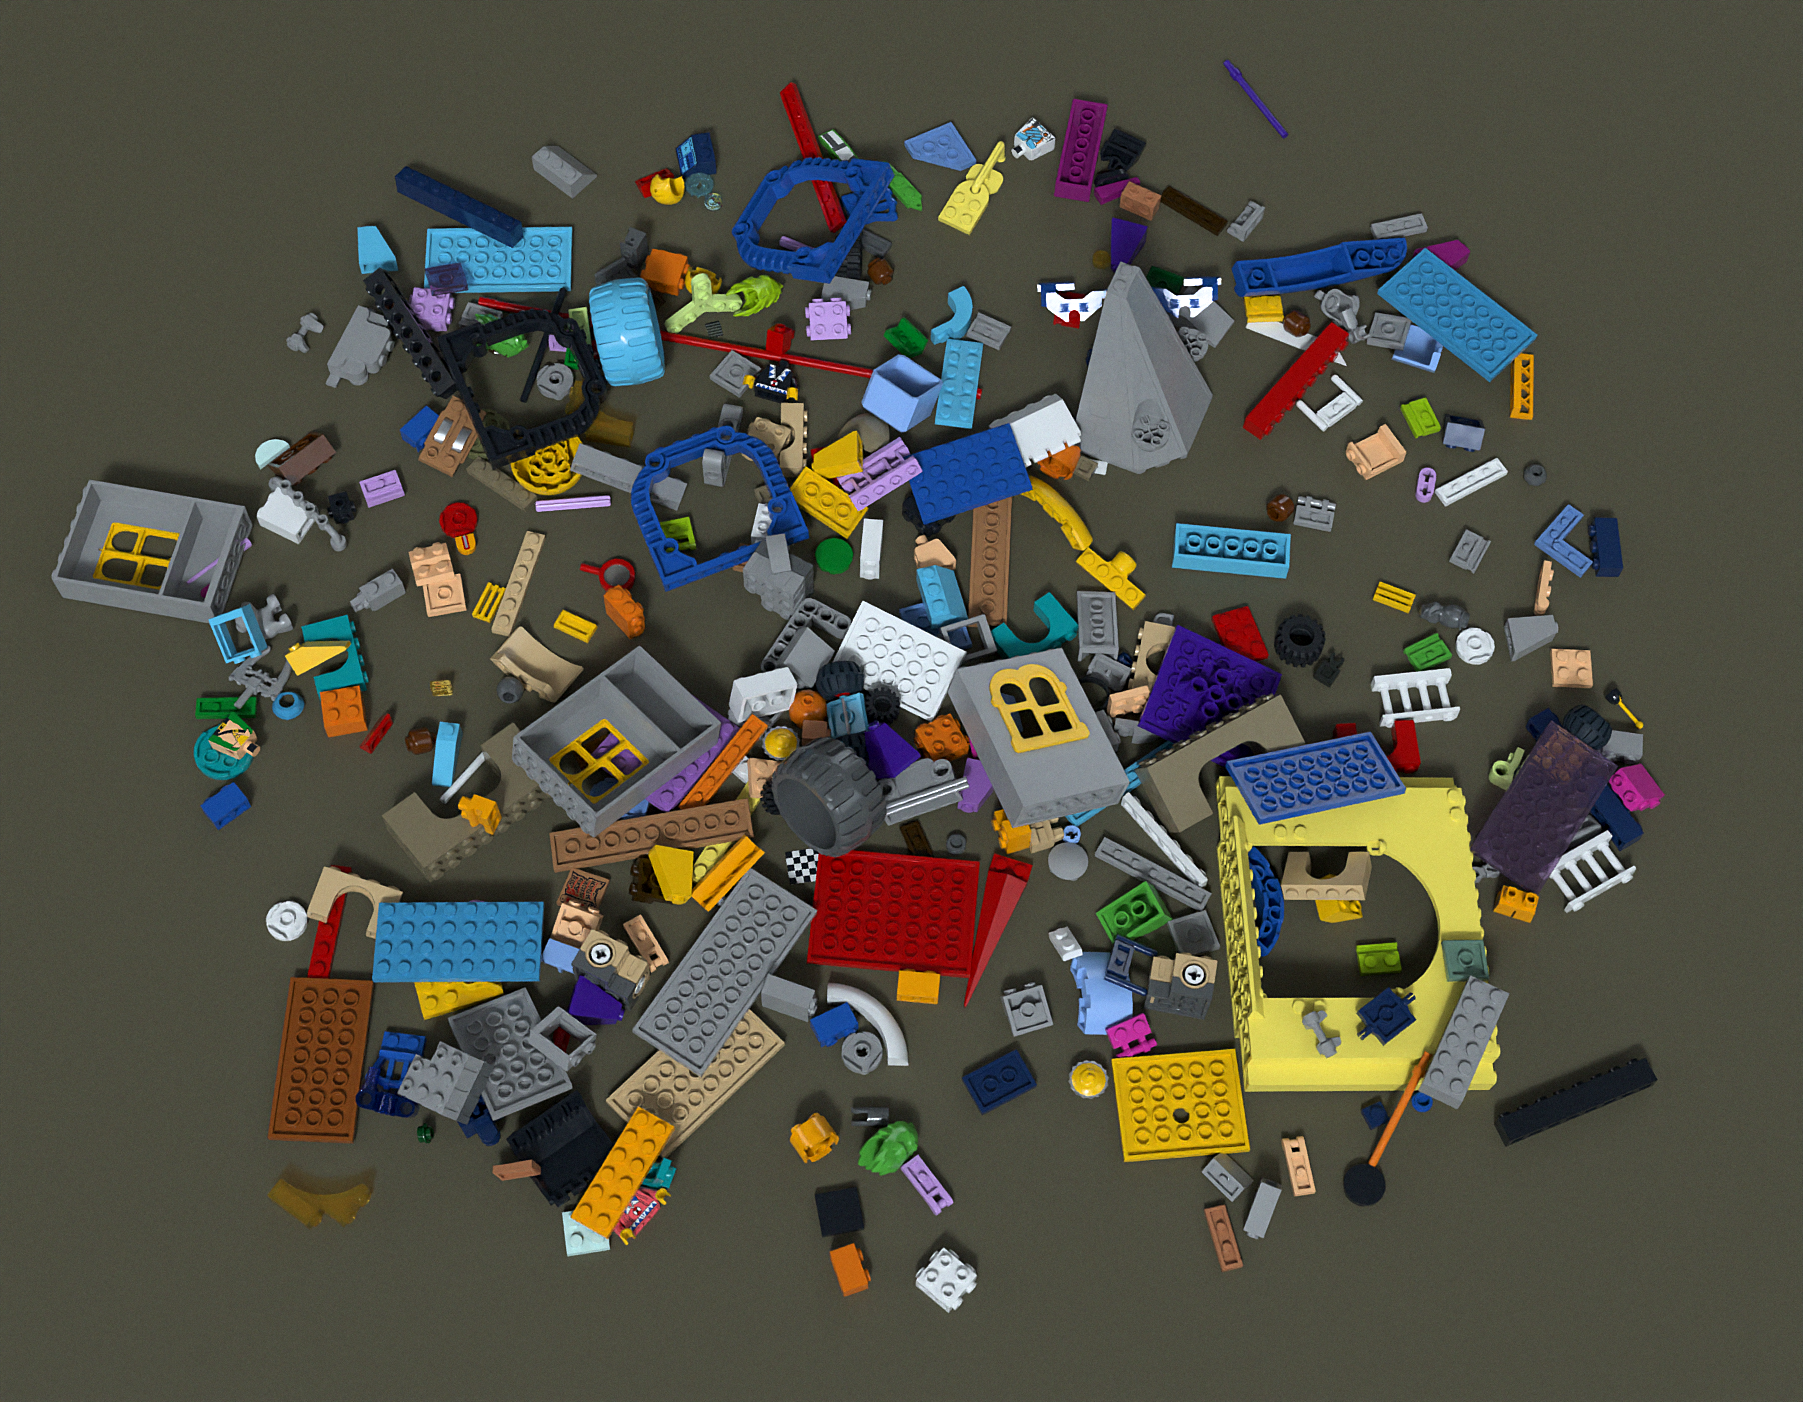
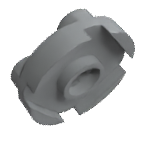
(559, 389)
(860, 1041)

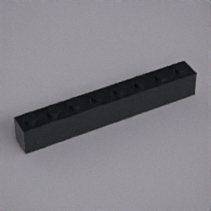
(1575, 1101)

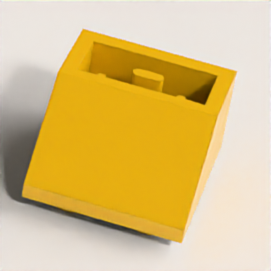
(1338, 910)

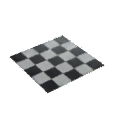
(802, 865)

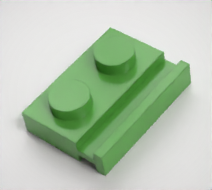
(1427, 653)

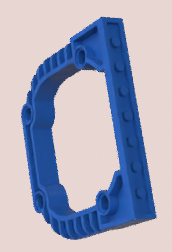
(824, 261)
(679, 569)

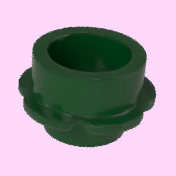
(425, 1133)

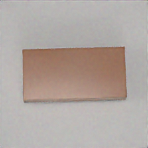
(516, 1170)

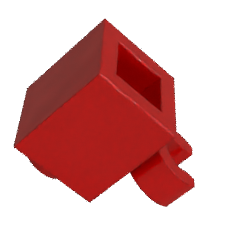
(779, 338)

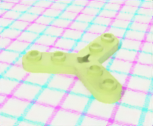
(702, 302)

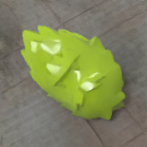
(758, 293)

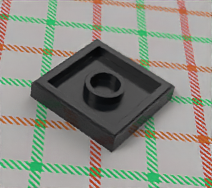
(839, 1212)

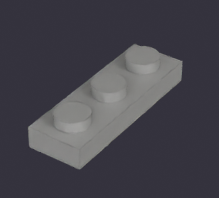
(1399, 227)

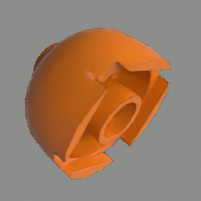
(807, 706)

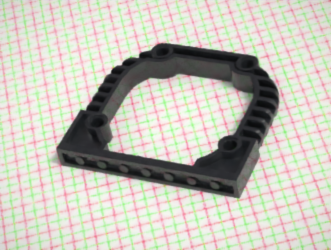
(500, 444)

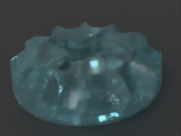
(693, 181)

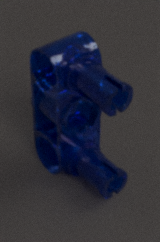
(382, 1101)

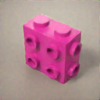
(1636, 788)

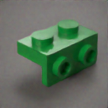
(906, 339)

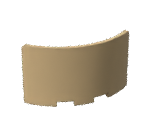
(535, 665)

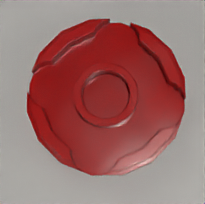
(458, 520)

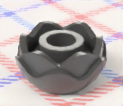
(1531, 478)

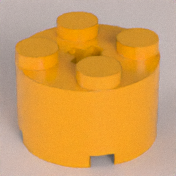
(813, 1138)

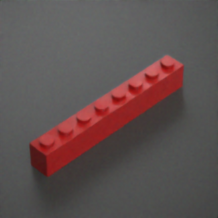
(1296, 381)

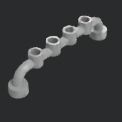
(337, 541)

